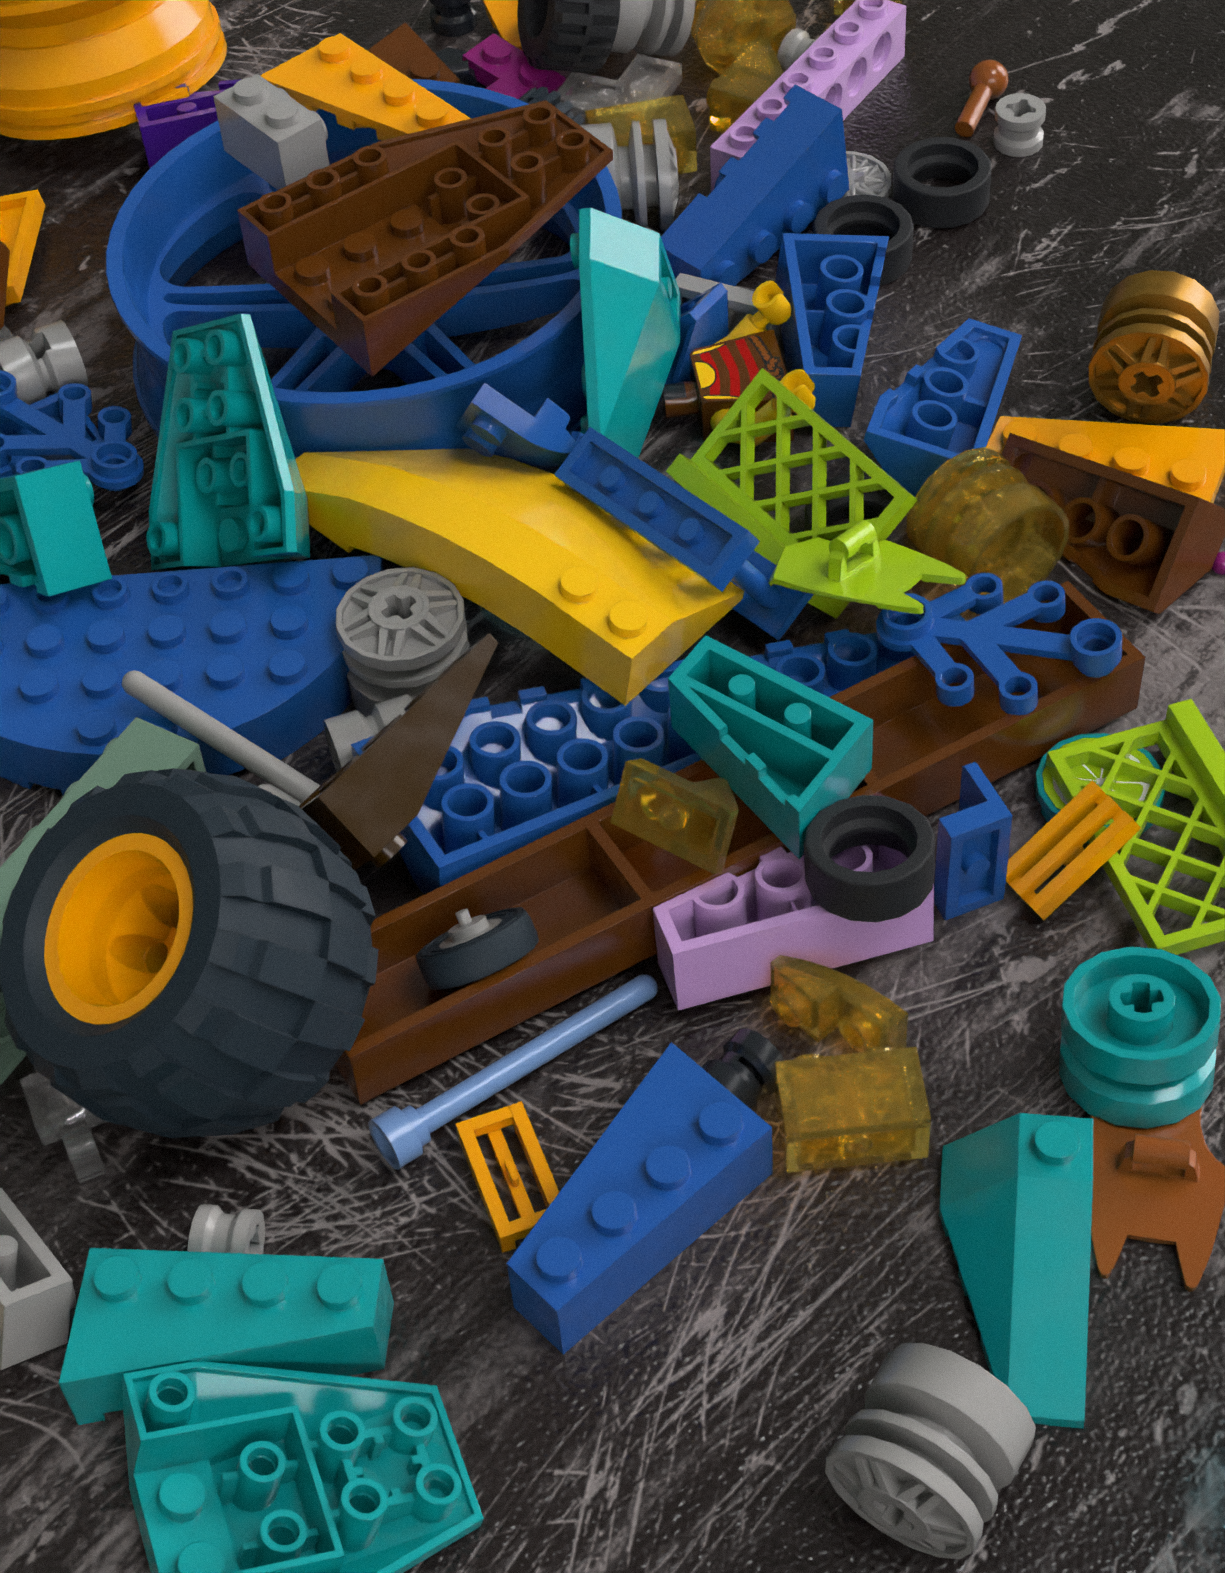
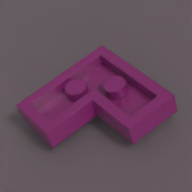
(506, 69)

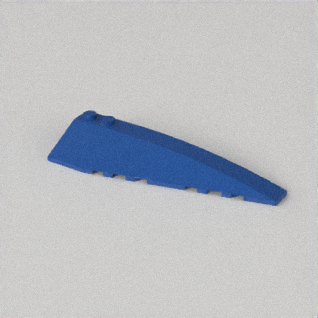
(562, 755)

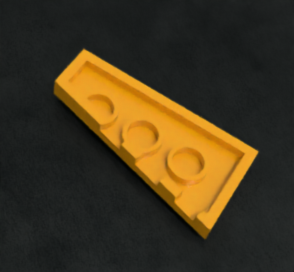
(360, 90)
(1168, 455)

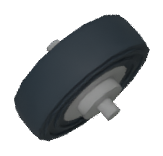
(476, 947)

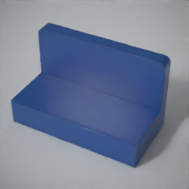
(972, 848)

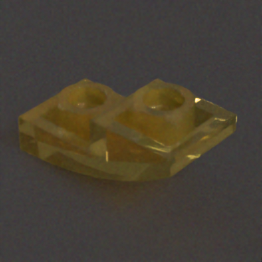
(827, 999)

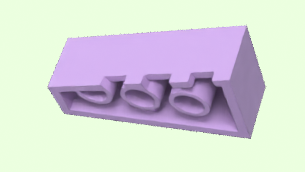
(732, 927)

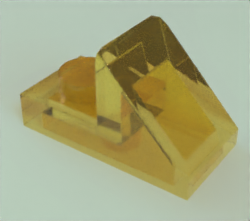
(676, 813)

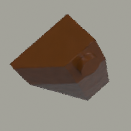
(1123, 529)

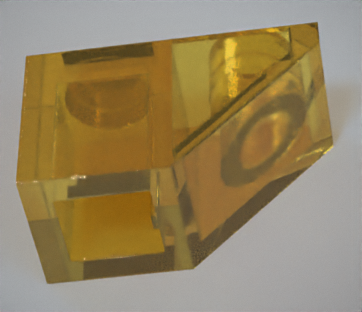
(742, 84)

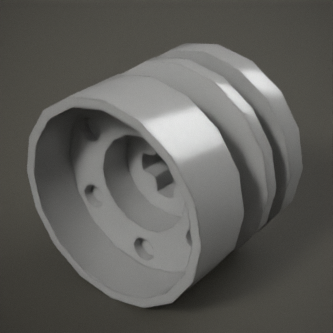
(654, 26)
(643, 172)
(399, 633)
(931, 1450)

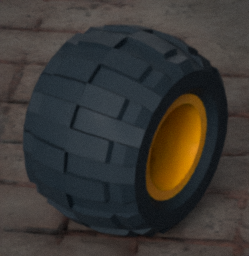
(186, 954)

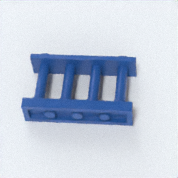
(681, 528)

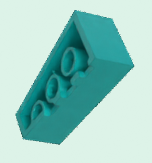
(50, 530)
(222, 1308)

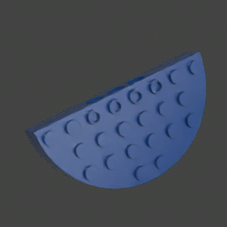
(231, 640)

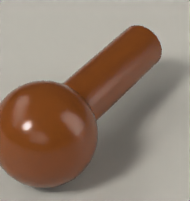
(987, 82)

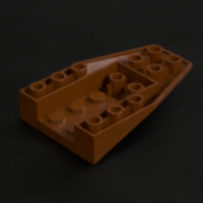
(415, 222)

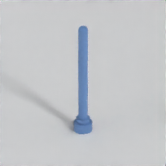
(404, 1132)

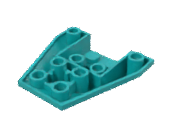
(626, 322)
(223, 458)
(291, 1471)

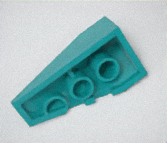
(1022, 1242)

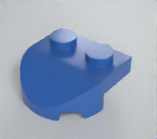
(503, 428)

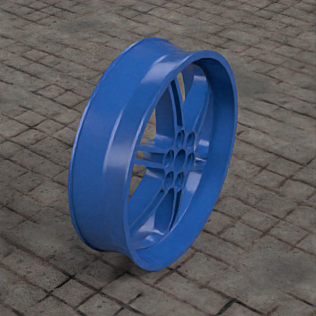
(189, 214)

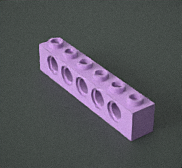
(836, 67)

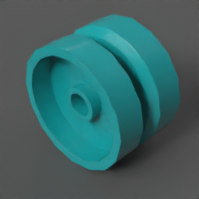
(1139, 1037)

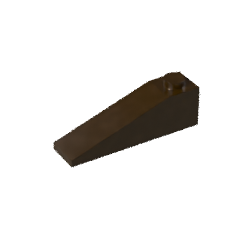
(387, 784)

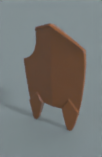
(1156, 1190)

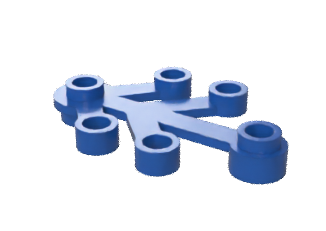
(107, 464)
(1091, 646)

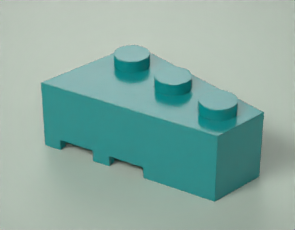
(769, 737)

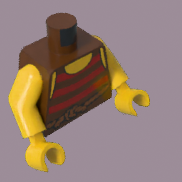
(727, 367)

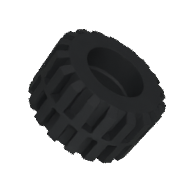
(568, 33)

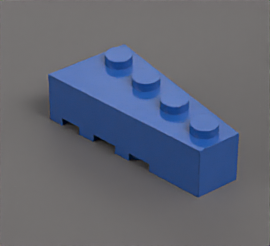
(768, 192)
(833, 304)
(639, 1198)

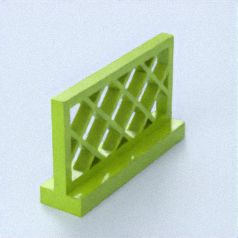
(737, 502)
(1200, 776)

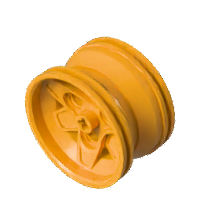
(87, 62)

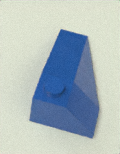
(943, 404)

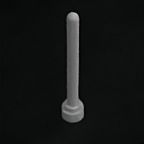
(218, 735)

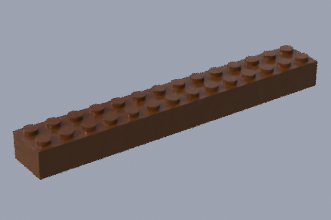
(598, 884)

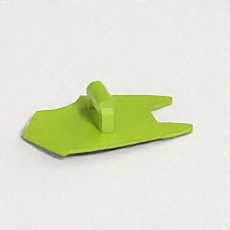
(861, 569)

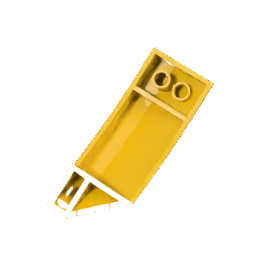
(521, 552)

